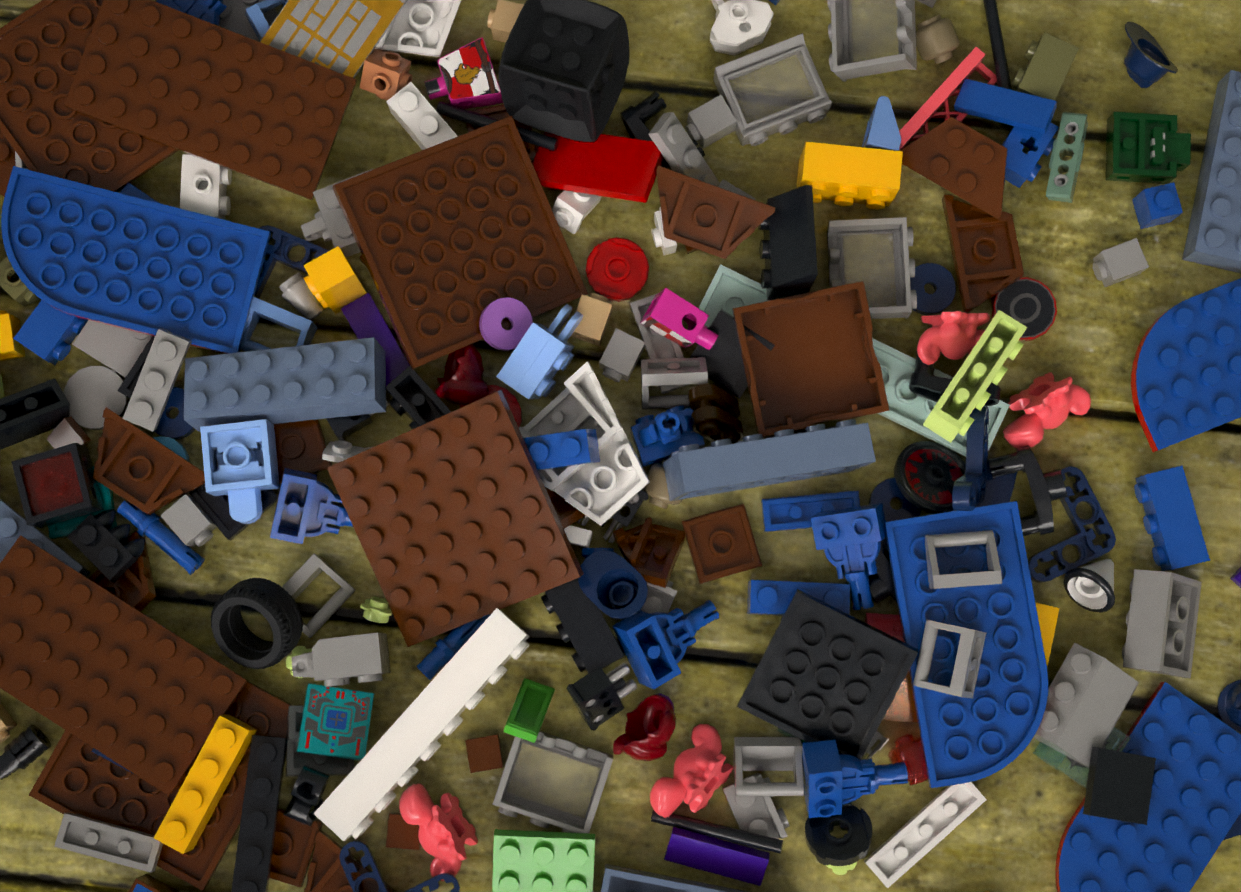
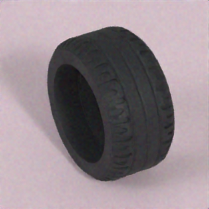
(236, 638)

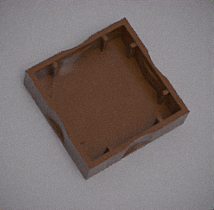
(819, 361)

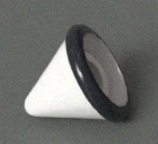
(1092, 586)

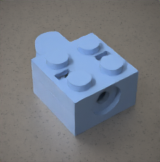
(540, 356)
(245, 465)

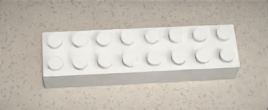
(417, 730)

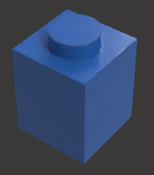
(1157, 205)

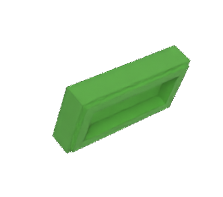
(529, 710)

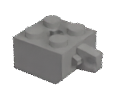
(331, 222)
(345, 657)

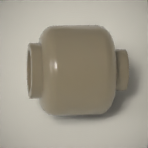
(936, 39)
(658, 487)

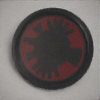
(927, 475)

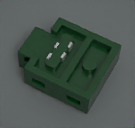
(1145, 148)

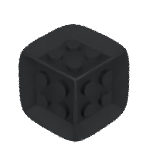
(564, 67)

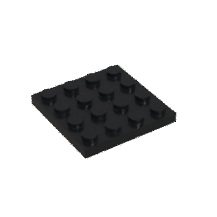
(827, 676)

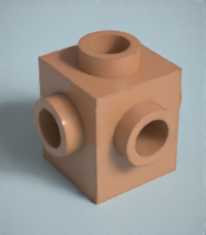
(385, 73)

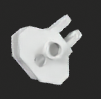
(739, 25)

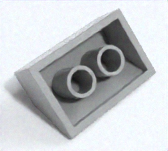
(1161, 623)
(1084, 704)

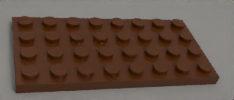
(211, 93)
(106, 668)

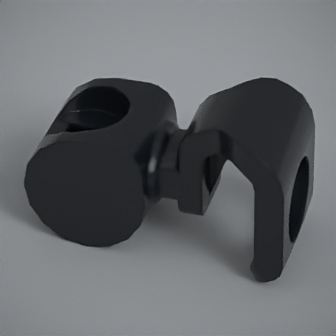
(307, 793)

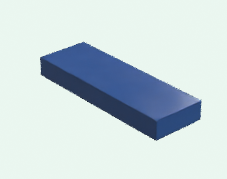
(1005, 106)
(796, 511)

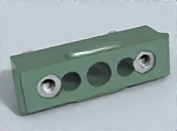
(1071, 131)

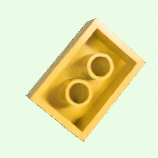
(850, 174)

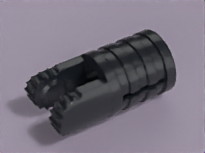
(14, 758)

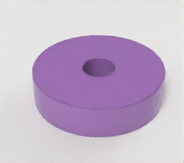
(491, 320)

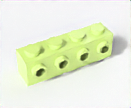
(975, 375)

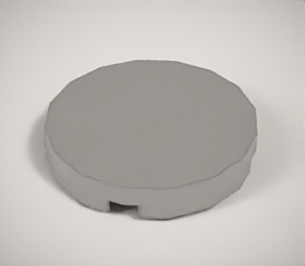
(91, 392)

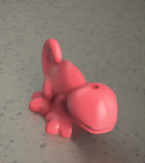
(951, 334)
(1045, 407)
(695, 776)
(440, 830)

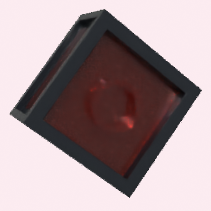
(57, 485)

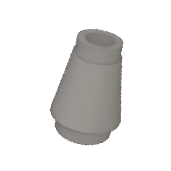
(300, 297)

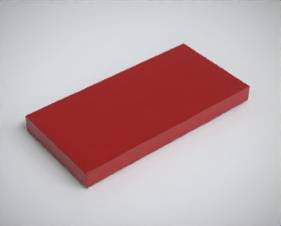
(605, 167)

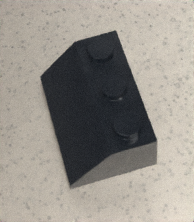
(789, 245)

